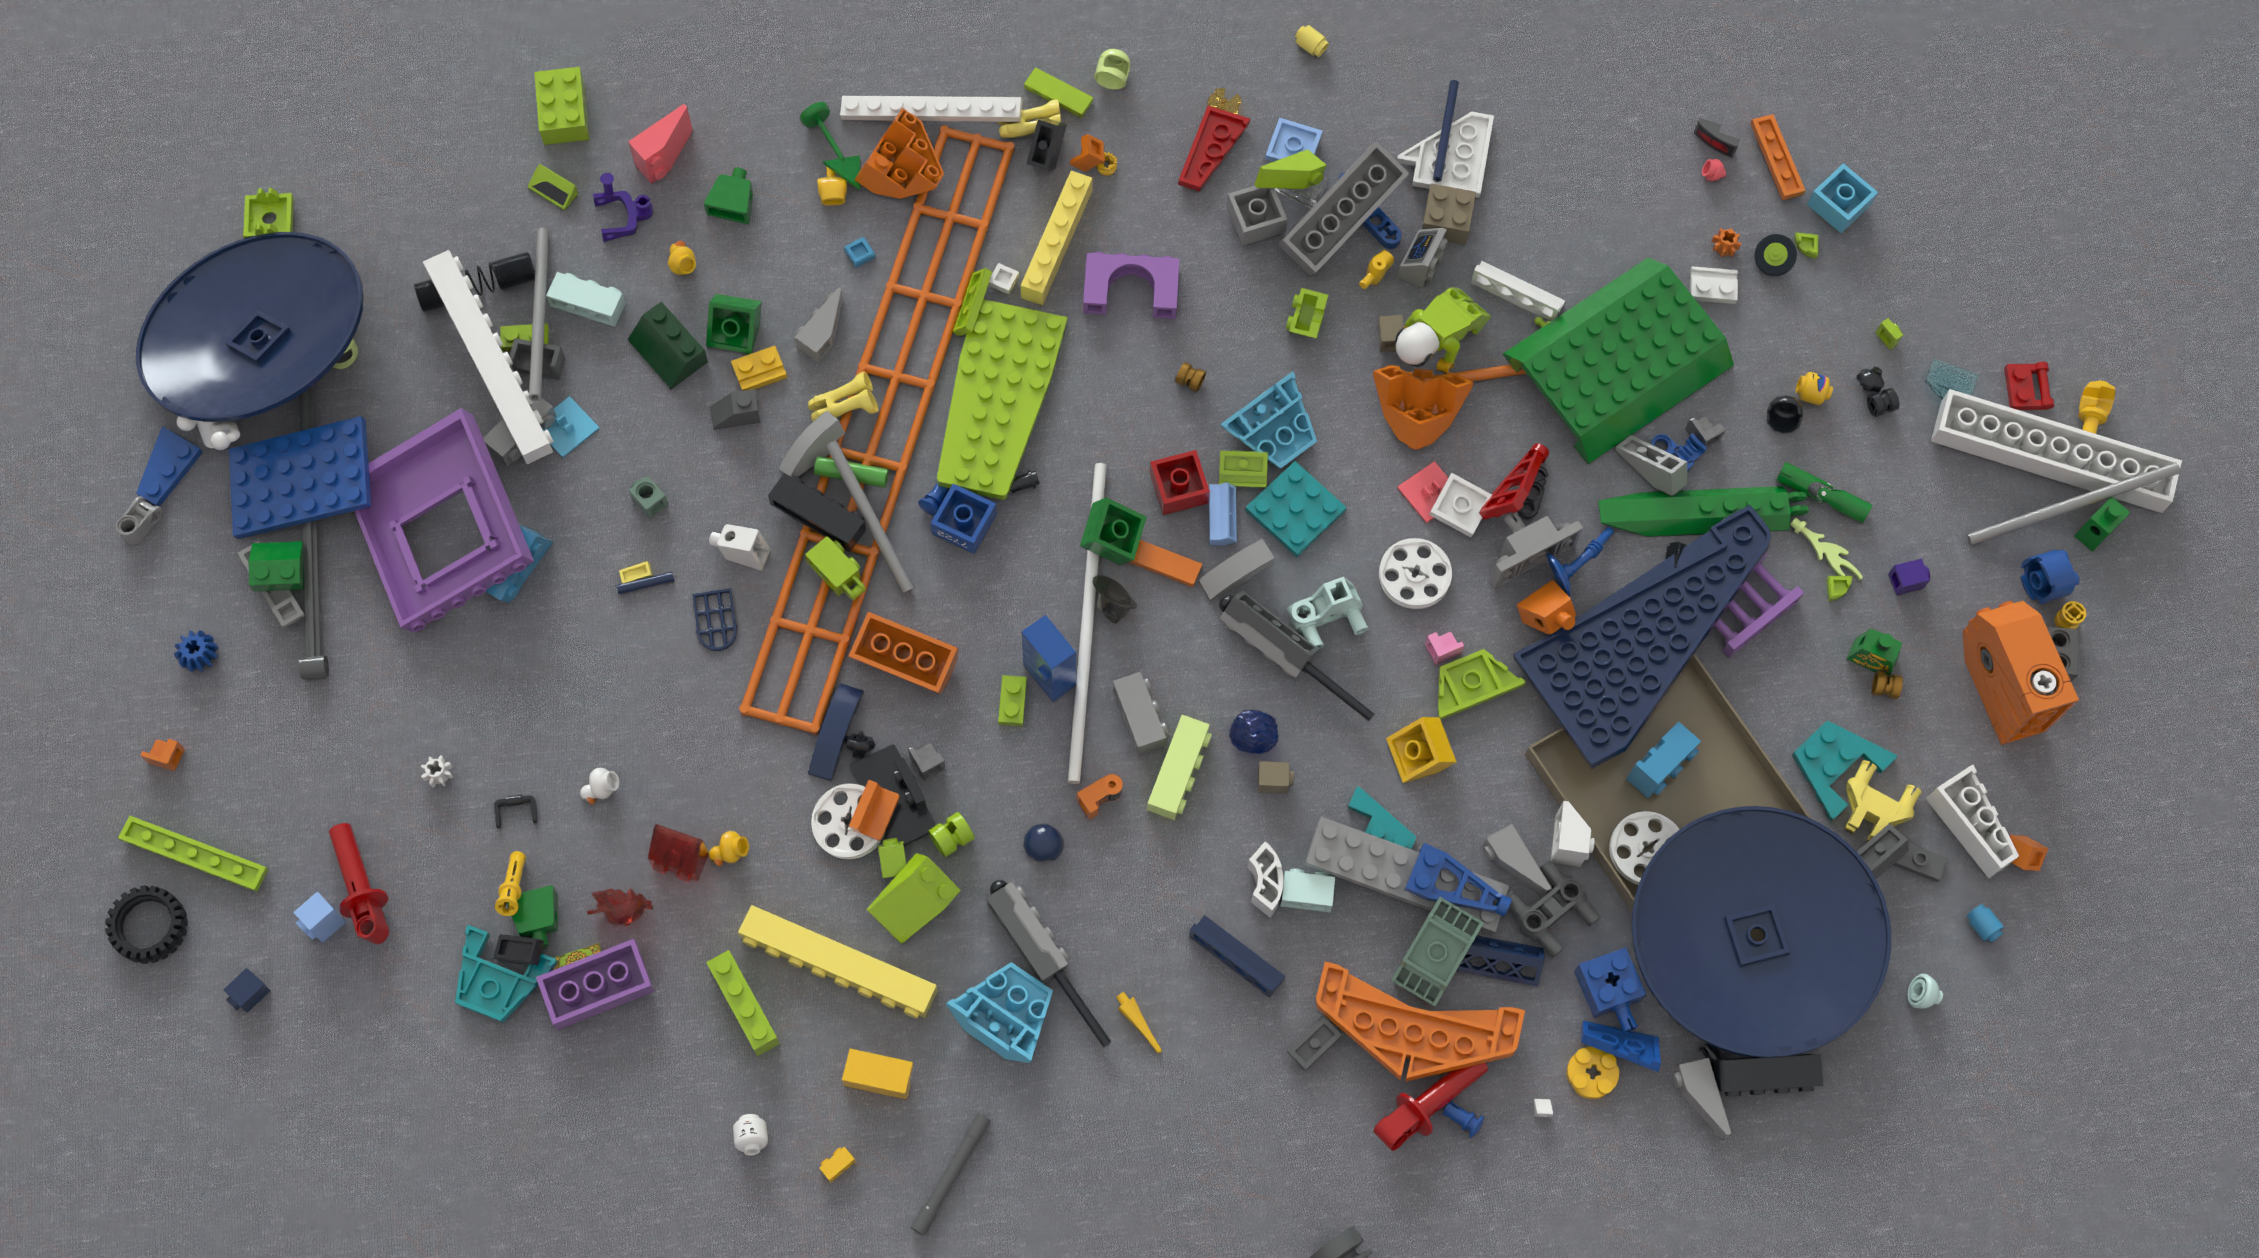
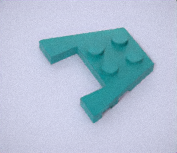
(1829, 755)
(1382, 822)
(492, 988)

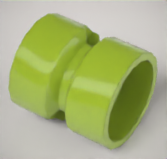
(951, 834)

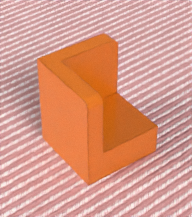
(1091, 153)
(164, 754)
(2030, 853)

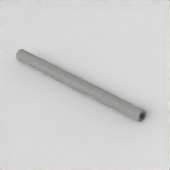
(869, 517)

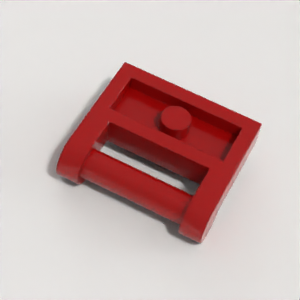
(2021, 388)

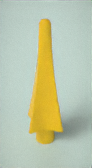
(1132, 1012)

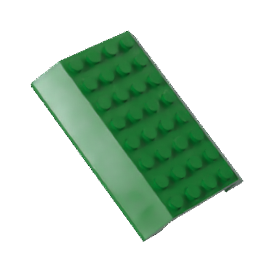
(1623, 356)

